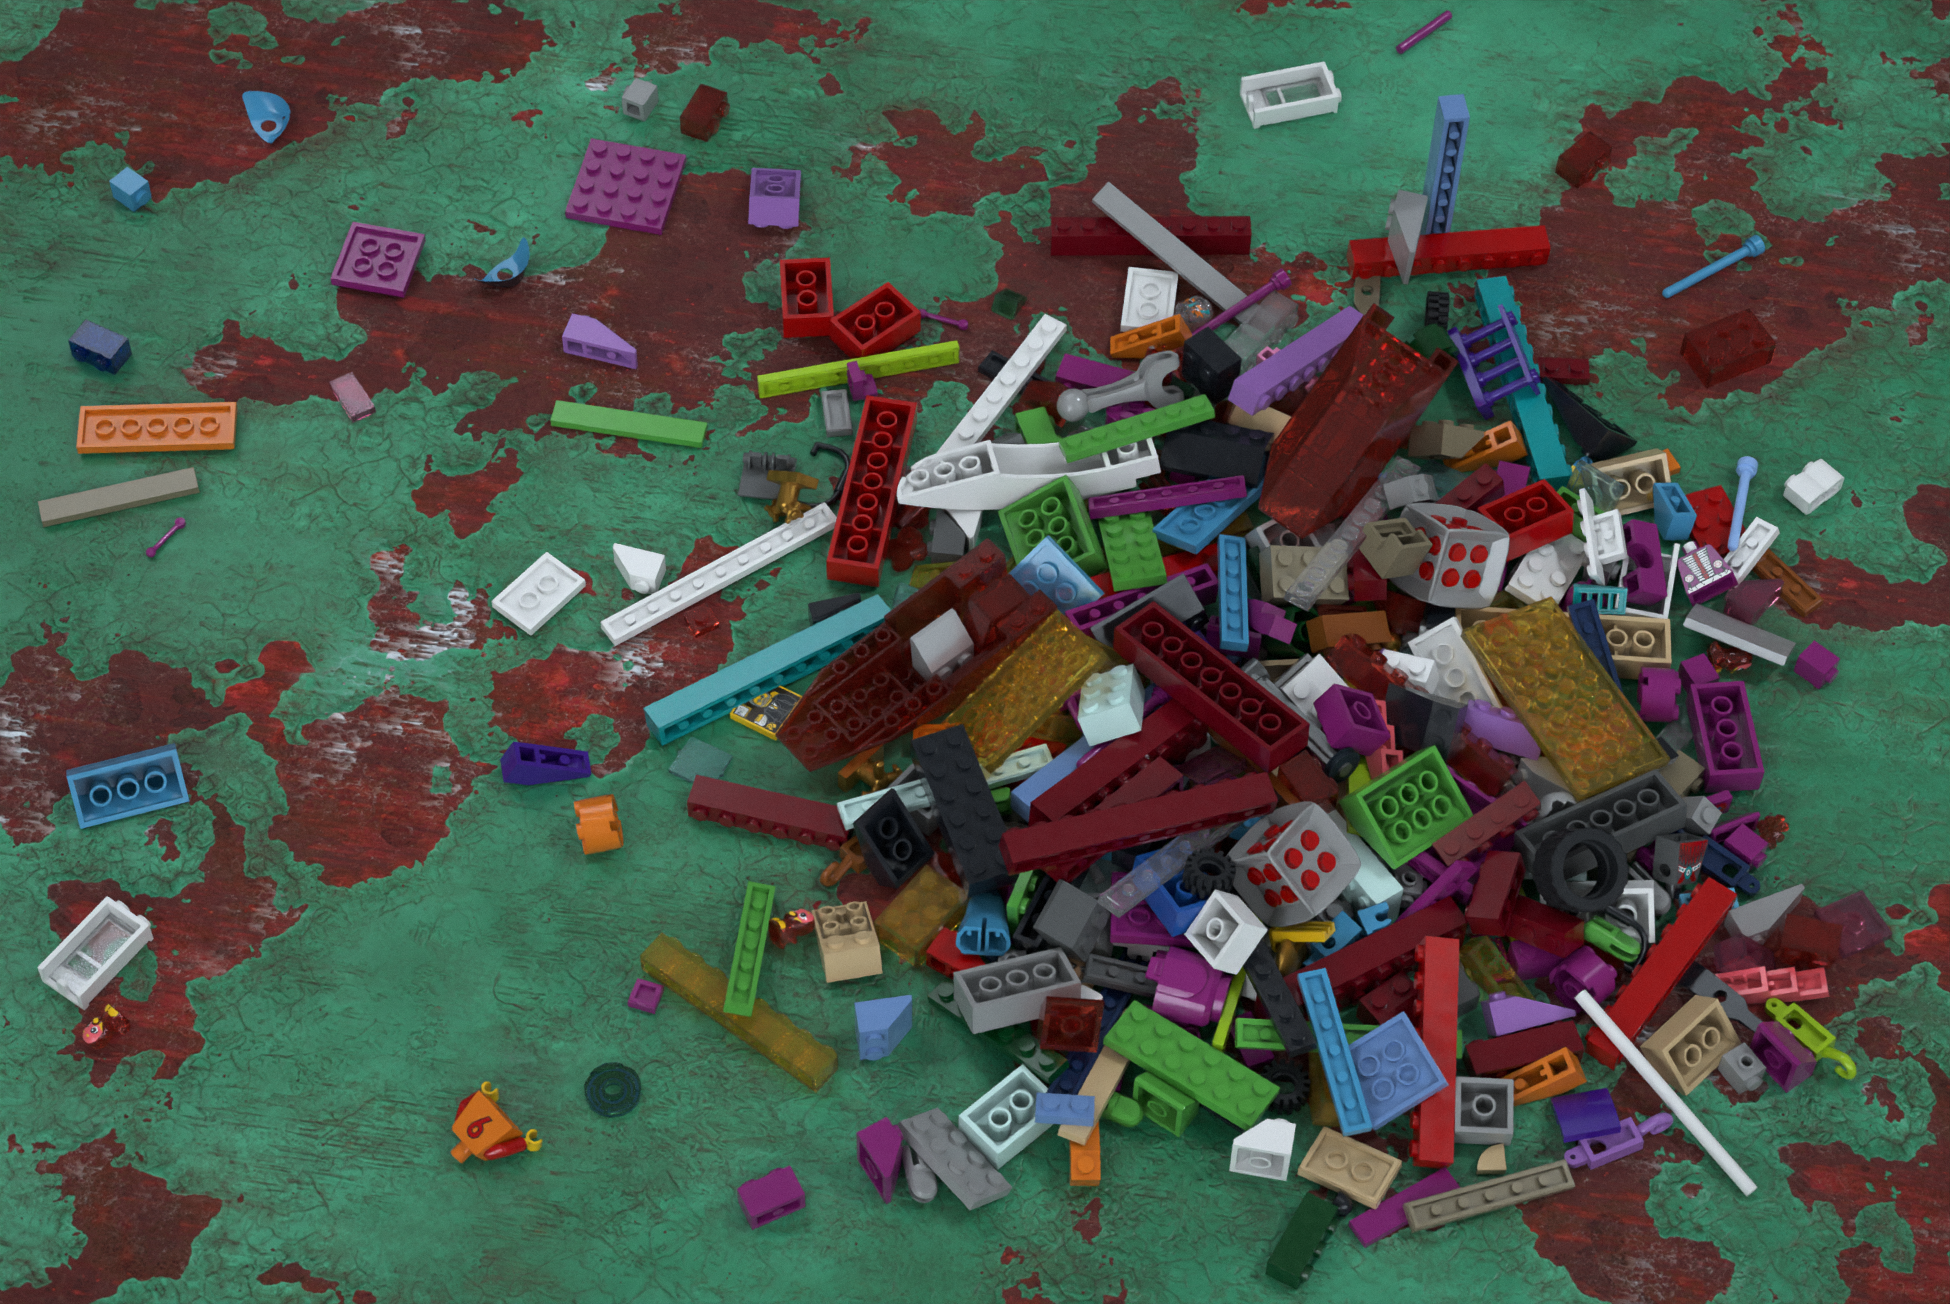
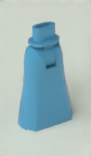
(984, 926)

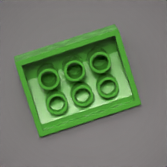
(1054, 512)
(1407, 807)

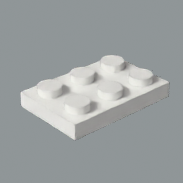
(1148, 297)
(538, 593)

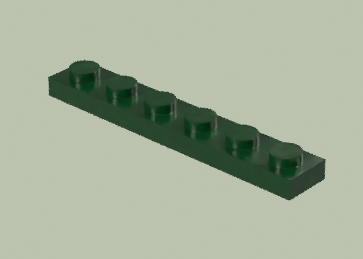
(1009, 1039)

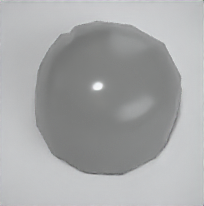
(1554, 803)

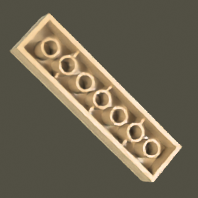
(1631, 640)

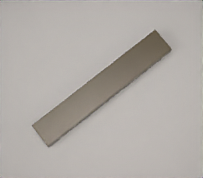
(118, 497)
(1488, 1196)

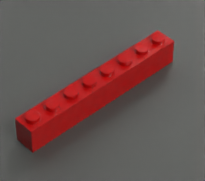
(1453, 252)
(1663, 969)
(1437, 1027)

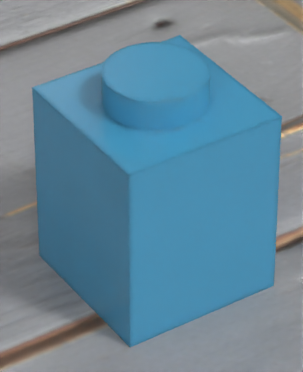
(130, 189)

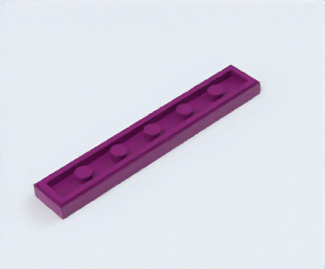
(1167, 497)

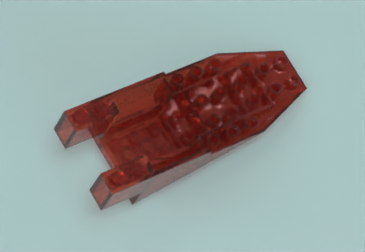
(1349, 425)
(876, 693)

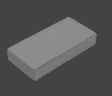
(836, 413)

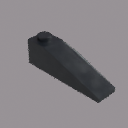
(1587, 427)

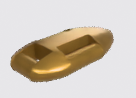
(1290, 956)

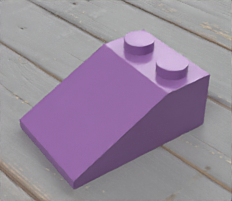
(774, 197)

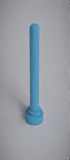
(1752, 247)

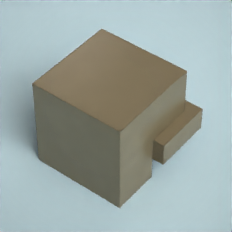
(1394, 547)

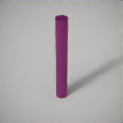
(1424, 31)

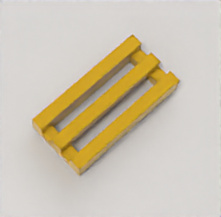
(1304, 932)

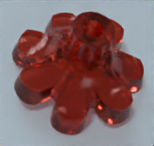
(1772, 828)

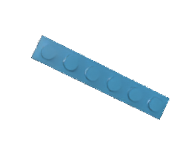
(1232, 593)
(1334, 1052)

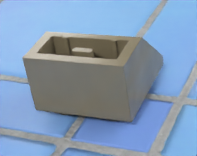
(1442, 440)

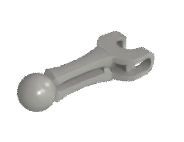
(1139, 386)

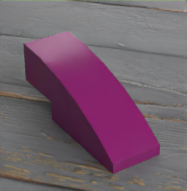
(1270, 620)

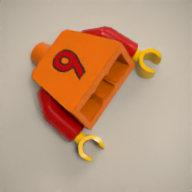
(488, 1129)

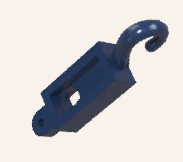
(1717, 857)

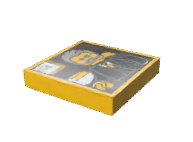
(767, 711)

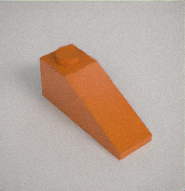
(1135, 342)
(1498, 444)
(1547, 1077)
(1085, 1161)

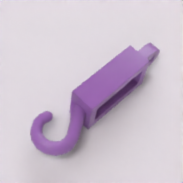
(1617, 1144)

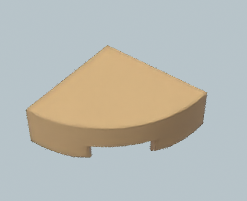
(1492, 1160)

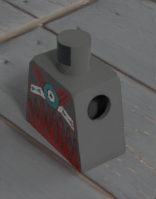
(1678, 860)

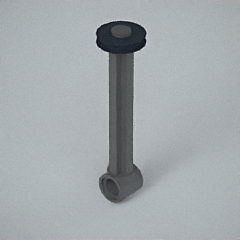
(1338, 763)

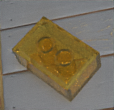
(920, 914)

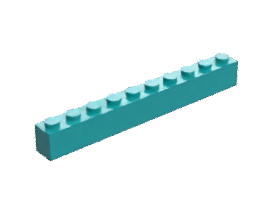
(1529, 412)
(763, 671)

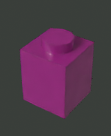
(1817, 665)
(1697, 671)
(1747, 846)

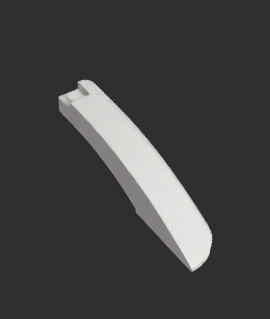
(1000, 474)

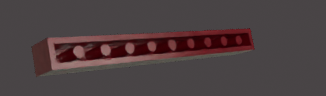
(1137, 822)

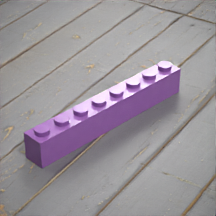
(1293, 364)

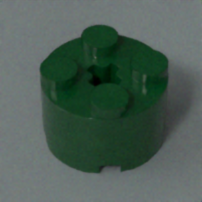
(1430, 338)
(1300, 641)

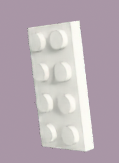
(1547, 570)
(1458, 669)

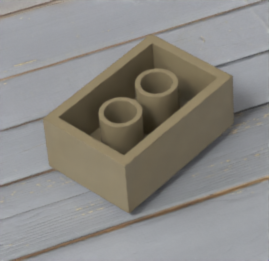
(1284, 564)

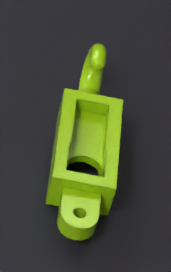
(1811, 1035)

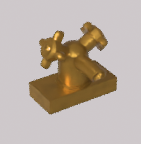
(788, 494)
(870, 769)

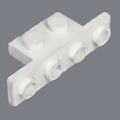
(1603, 537)

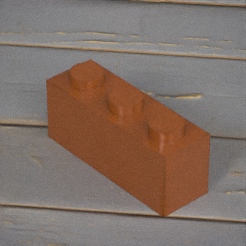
(1328, 629)

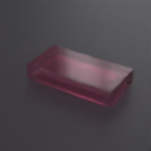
(352, 397)

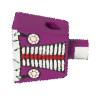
(1704, 573)

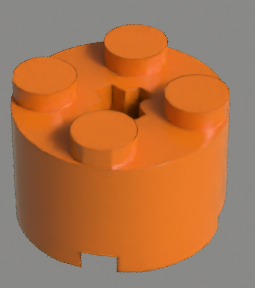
(599, 824)

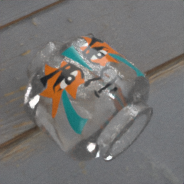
(1194, 312)

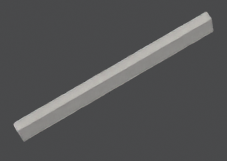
(1170, 250)

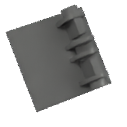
(755, 473)

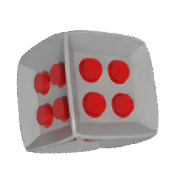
(1464, 560)
(1293, 864)

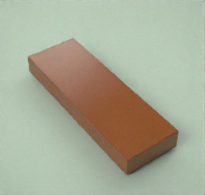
(1795, 590)

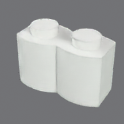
(1813, 486)

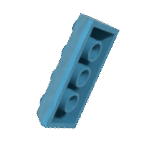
(127, 785)

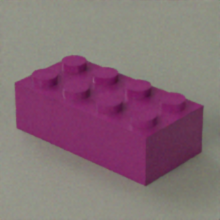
(1724, 736)

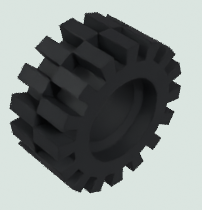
(1437, 309)
(1211, 863)
(1296, 1077)

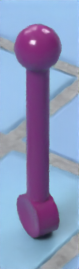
(962, 324)
(179, 524)

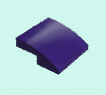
(1585, 1115)

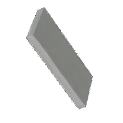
(1739, 634)

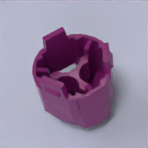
(1187, 987)

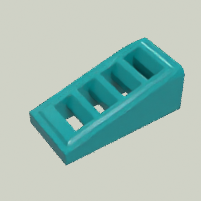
(1578, 589)

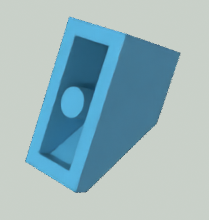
(1672, 511)

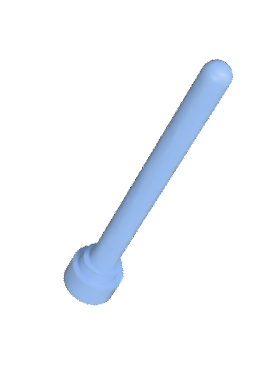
(1746, 470)

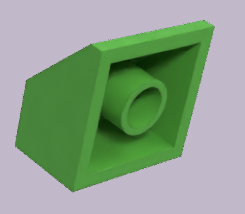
(1164, 1103)

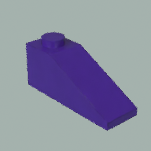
(543, 764)

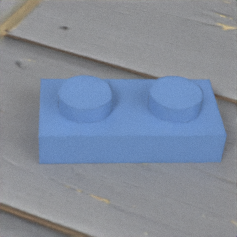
(1064, 1109)

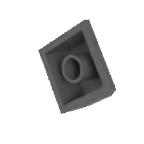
(1071, 921)

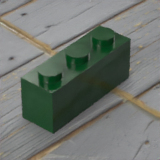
(1303, 1241)

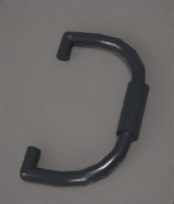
(838, 491)
(1628, 920)

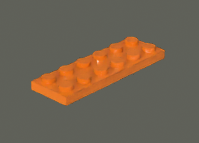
(157, 427)

